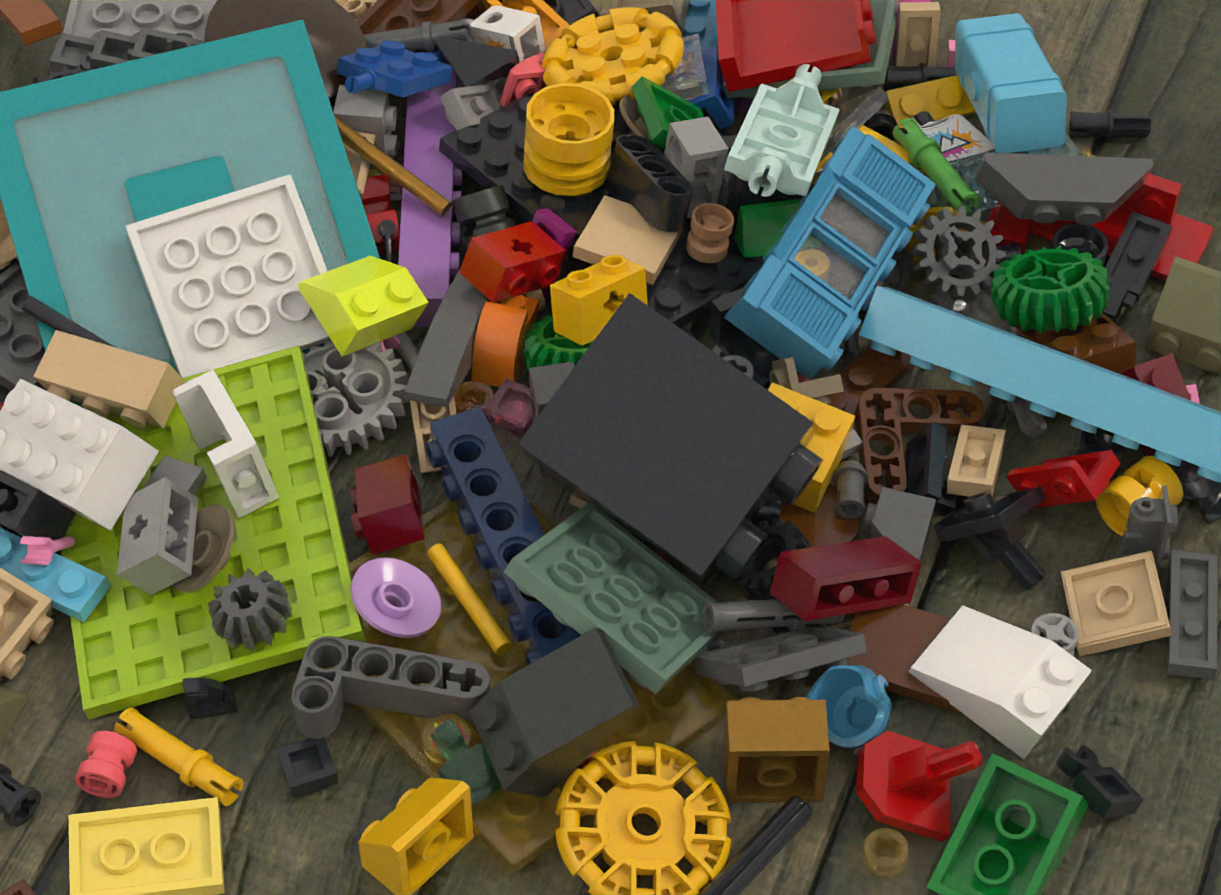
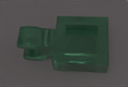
(465, 764)

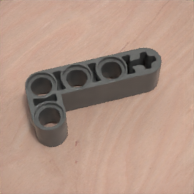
(451, 688)

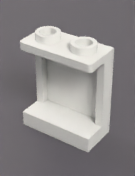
(239, 461)

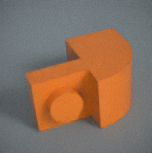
(501, 339)

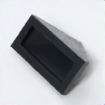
(475, 61)

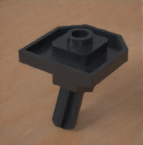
(996, 530)

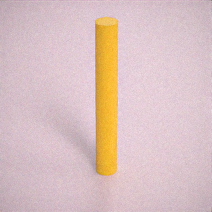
(469, 599)

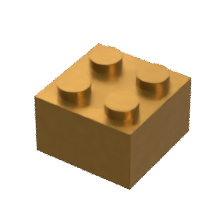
(775, 750)

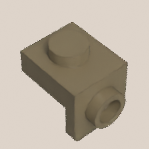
(785, 375)

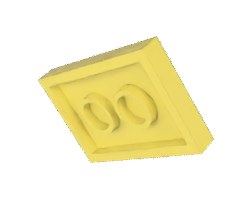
(148, 850)

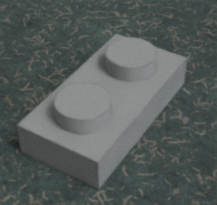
(468, 104)

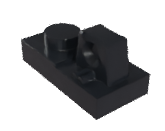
(924, 467)

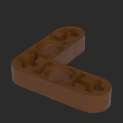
(898, 421)

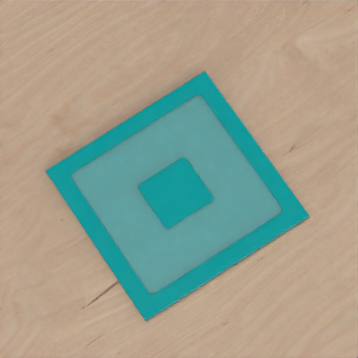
(156, 138)

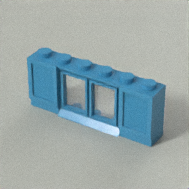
(833, 253)

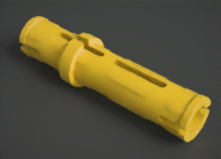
(192, 765)

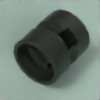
(482, 212)

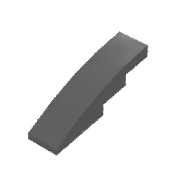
(113, 48)
(447, 345)

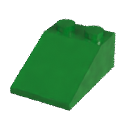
(1009, 834)

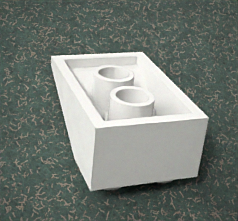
(1001, 677)

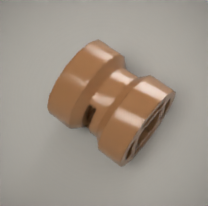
(709, 232)

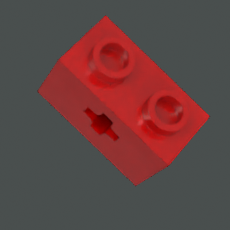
(512, 261)

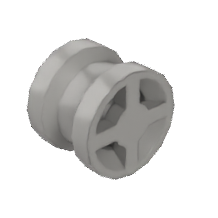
(1057, 629)

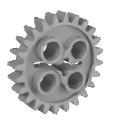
(366, 379)

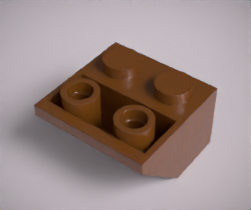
(1098, 343)

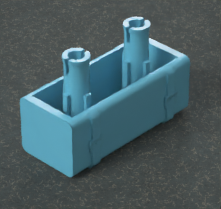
(1010, 83)

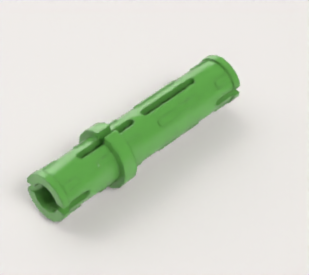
(926, 155)

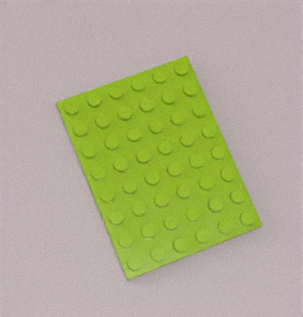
(146, 644)

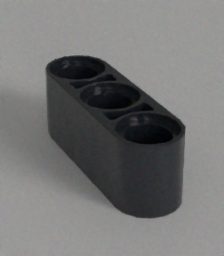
(650, 183)

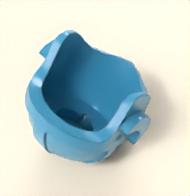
(854, 704)

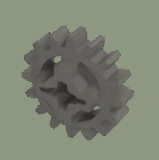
(945, 238)

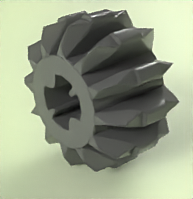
(250, 609)

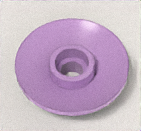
(395, 597)

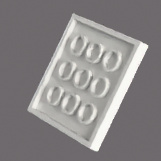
(231, 275)

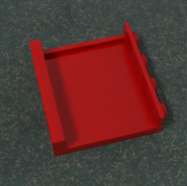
(774, 37)

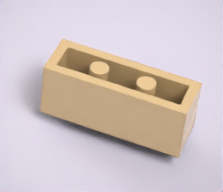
(109, 380)

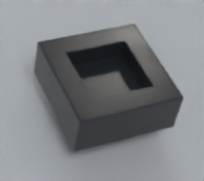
(307, 766)

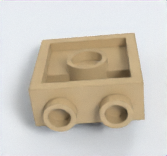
(23, 618)

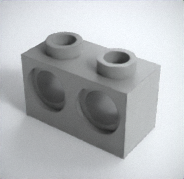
(699, 156)

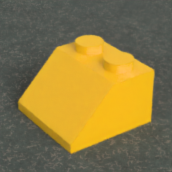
(418, 835)

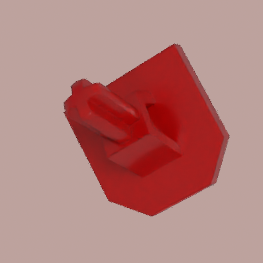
(910, 781)

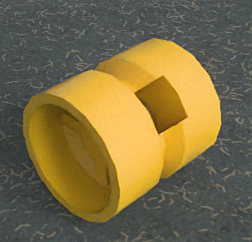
(1138, 481)

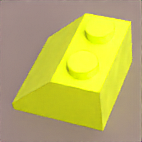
(364, 302)

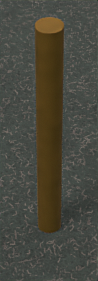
(393, 169)

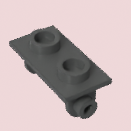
(1150, 527)

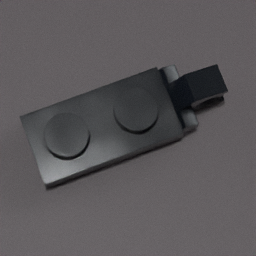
(1134, 261)

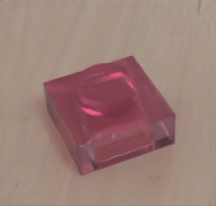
(511, 407)

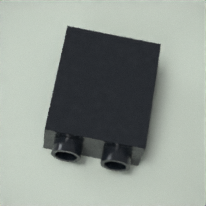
(673, 442)

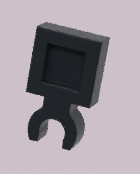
(1101, 787)

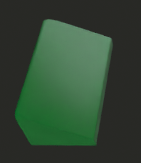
(761, 226)

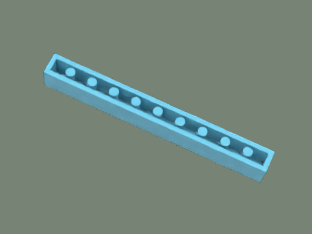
(1047, 379)

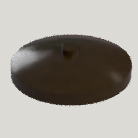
(328, 25)

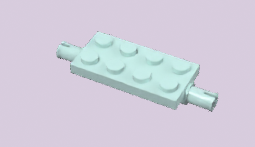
(783, 136)

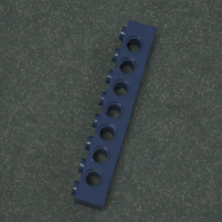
(488, 502)

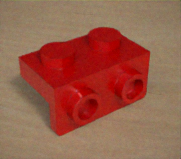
(1068, 478)

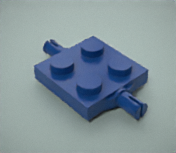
(393, 70)

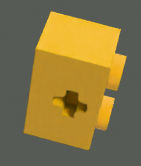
(591, 296)

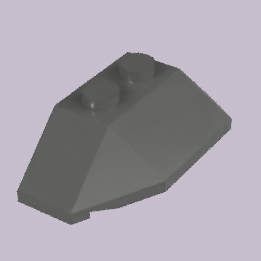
(1061, 185)

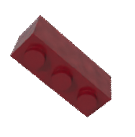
(845, 578)

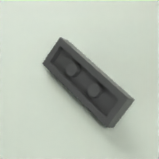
(1192, 614)

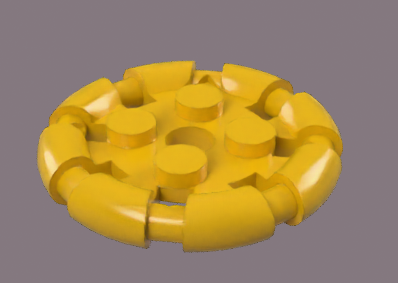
(640, 44)
(647, 794)

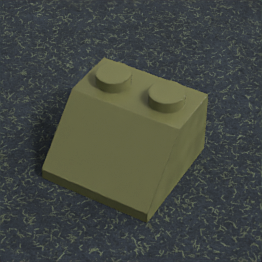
(1189, 316)

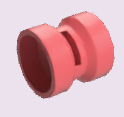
(106, 762)

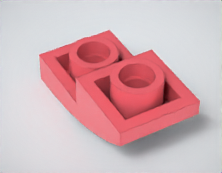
(523, 79)

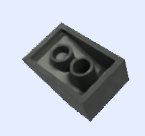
(553, 714)

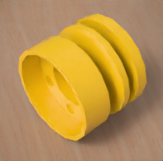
(568, 139)

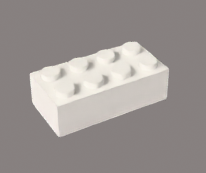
(71, 453)

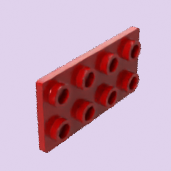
(1156, 200)

